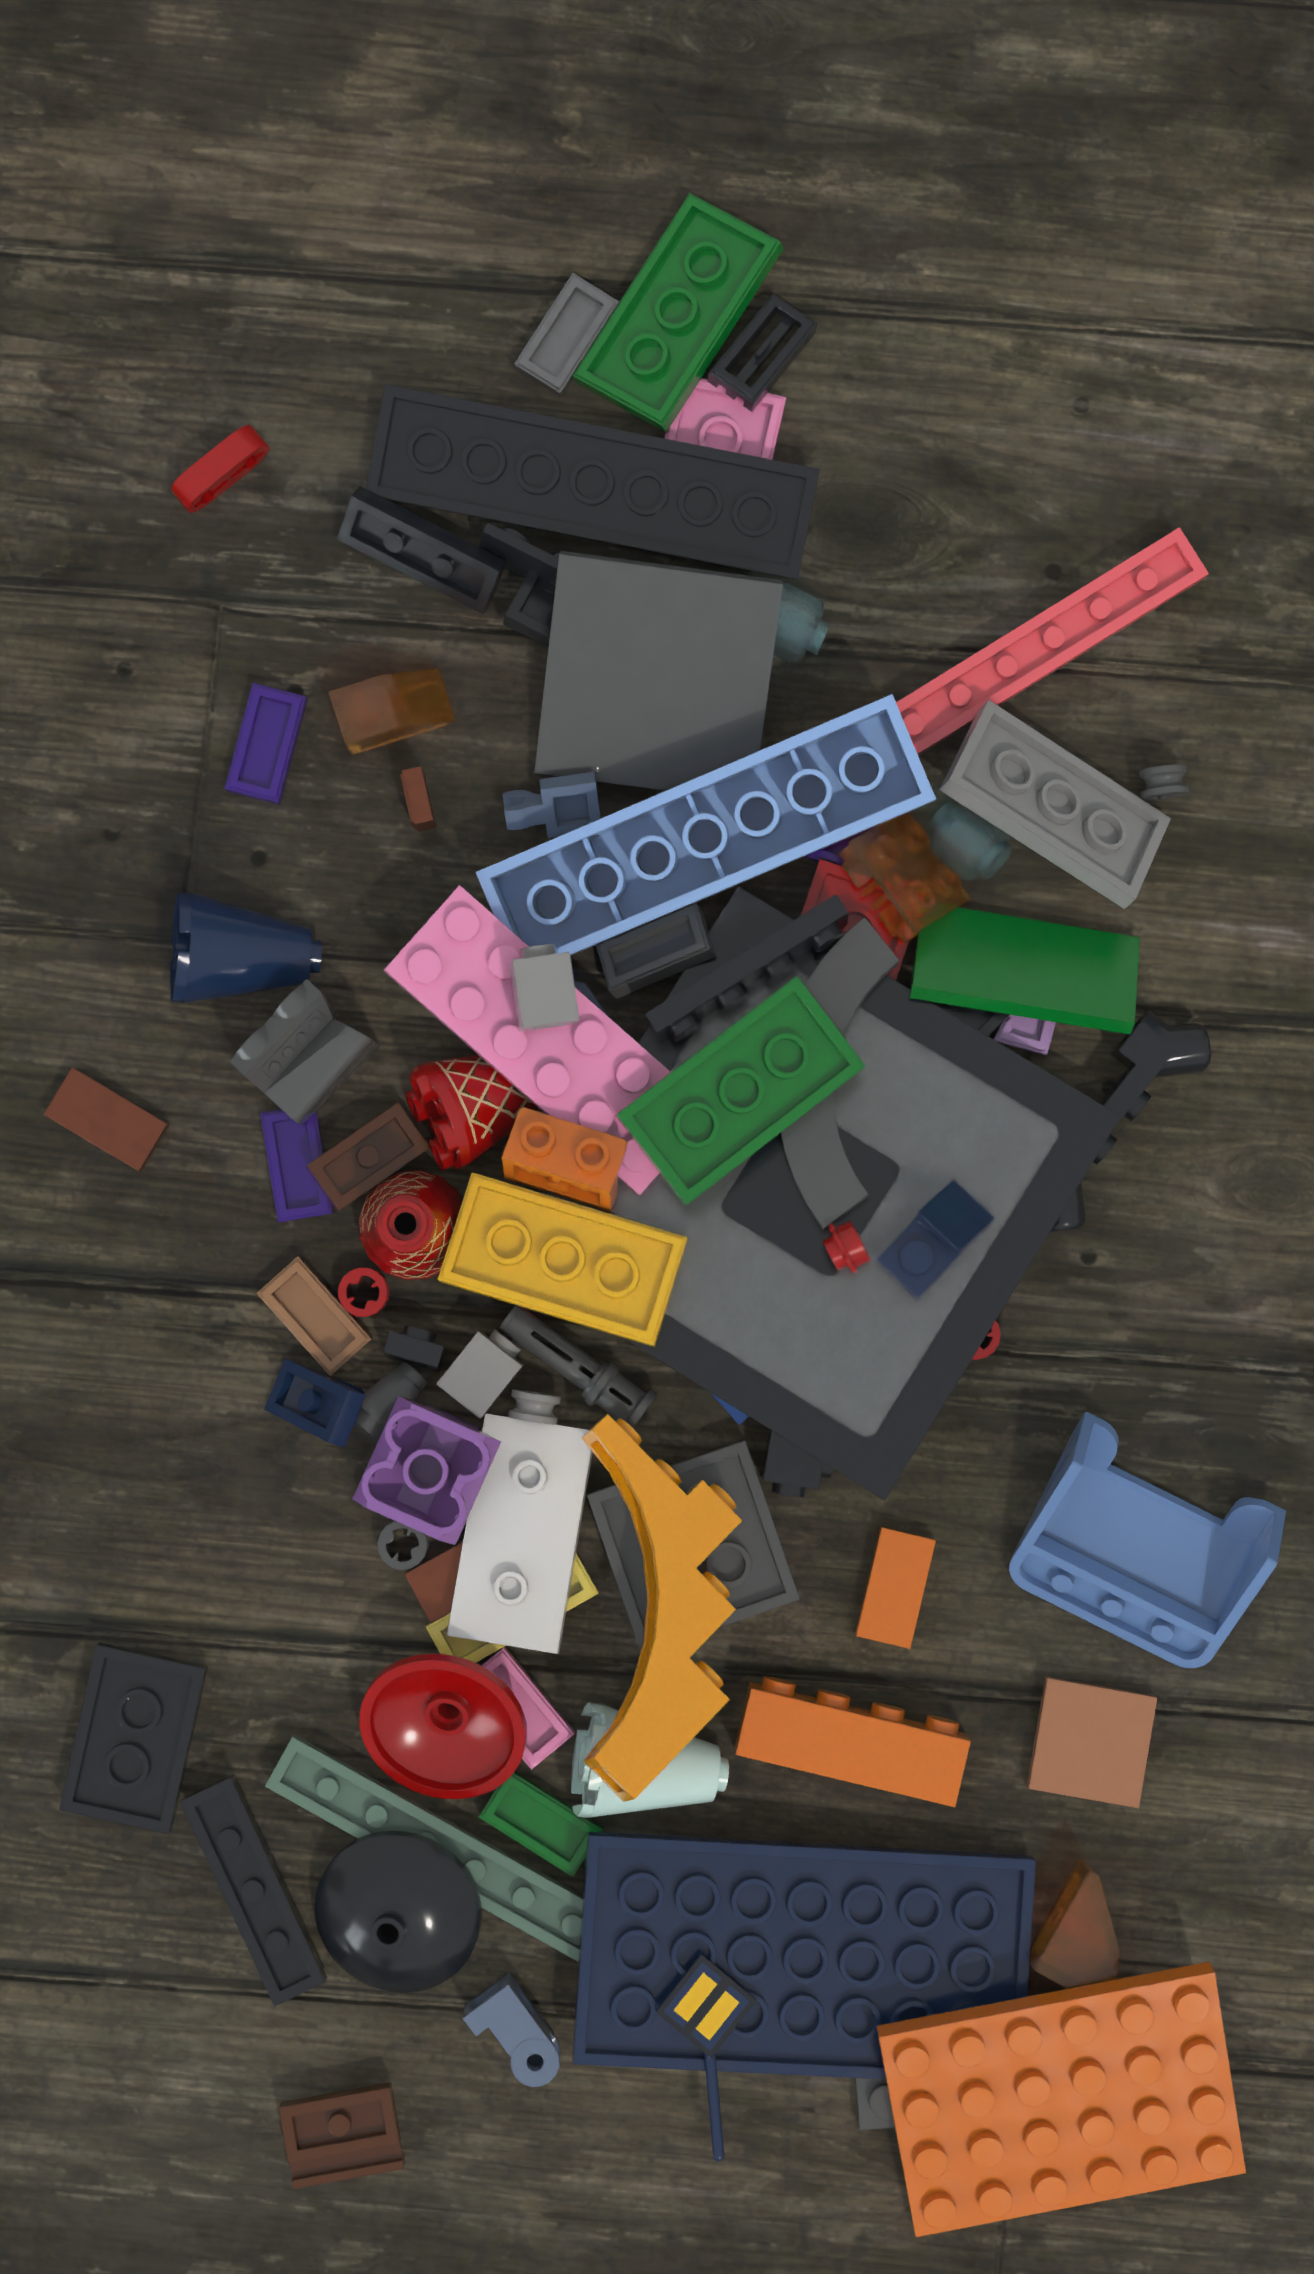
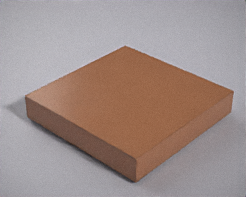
(1091, 1742)

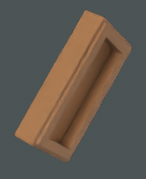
(314, 1315)

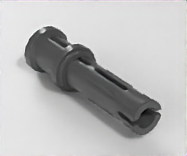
(521, 1325)

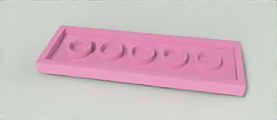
(570, 1071)

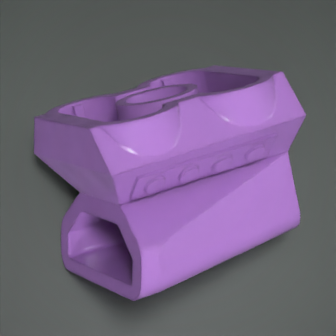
(427, 1470)

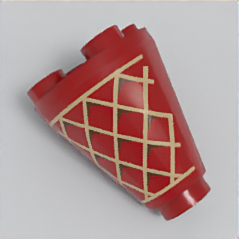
(464, 1107)
(432, 1204)

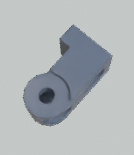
(518, 2029)

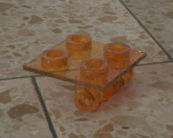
(907, 872)

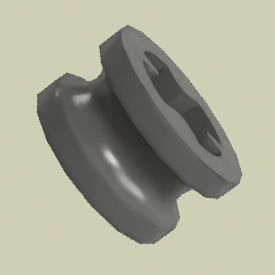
(1164, 782)
(417, 1552)

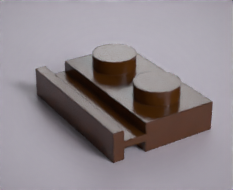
(342, 2135)

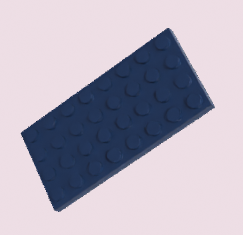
(808, 1930)

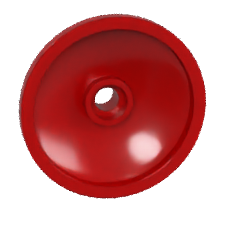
(441, 1746)

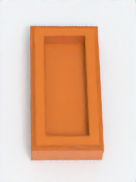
(895, 1587)

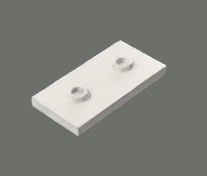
(522, 1537)

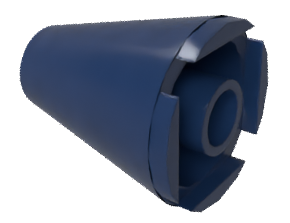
(235, 950)

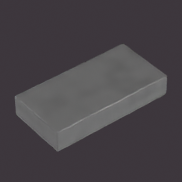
(565, 335)

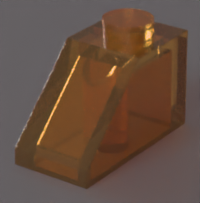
(391, 708)
(1077, 1936)

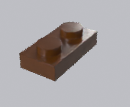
(367, 1156)

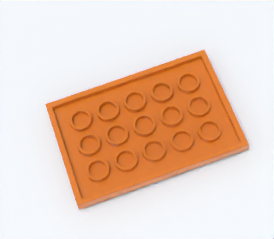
(1062, 2099)

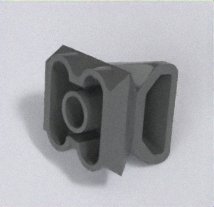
(302, 1053)

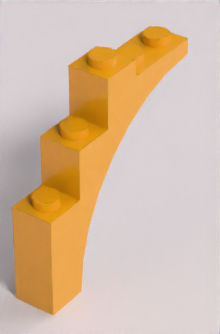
(676, 1533)

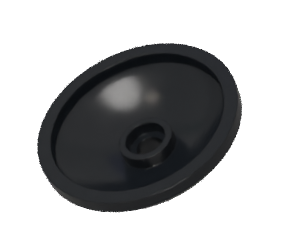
(402, 1883)

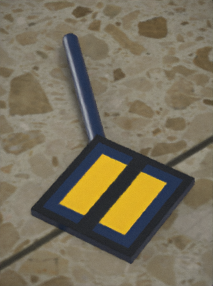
(706, 2011)

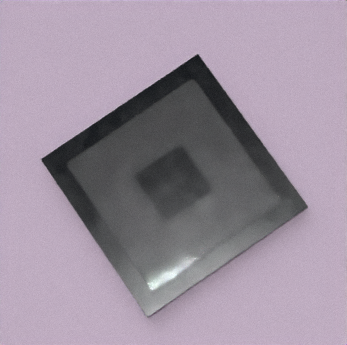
(757, 1303)

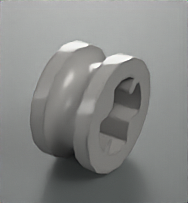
(534, 1406)

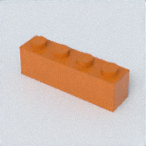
(851, 1742)

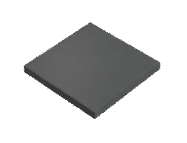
(654, 670)

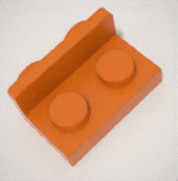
(564, 1159)

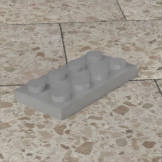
(1055, 804)

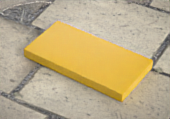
(563, 1259)

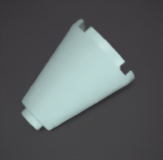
(687, 1780)

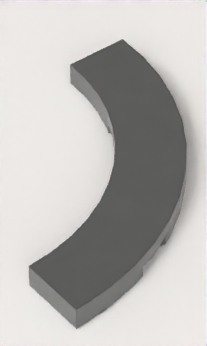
(813, 1140)

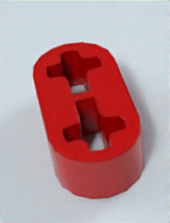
(220, 468)

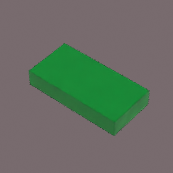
(540, 1822)

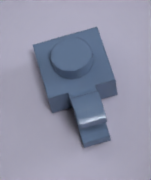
(562, 805)

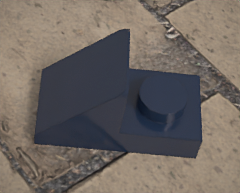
(934, 1239)
(315, 1402)

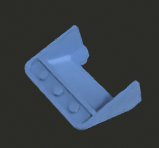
(1141, 1555)

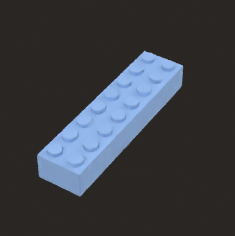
(711, 832)

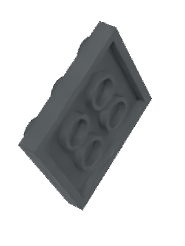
(746, 1561)

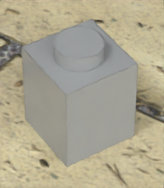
(543, 988)
(482, 1371)

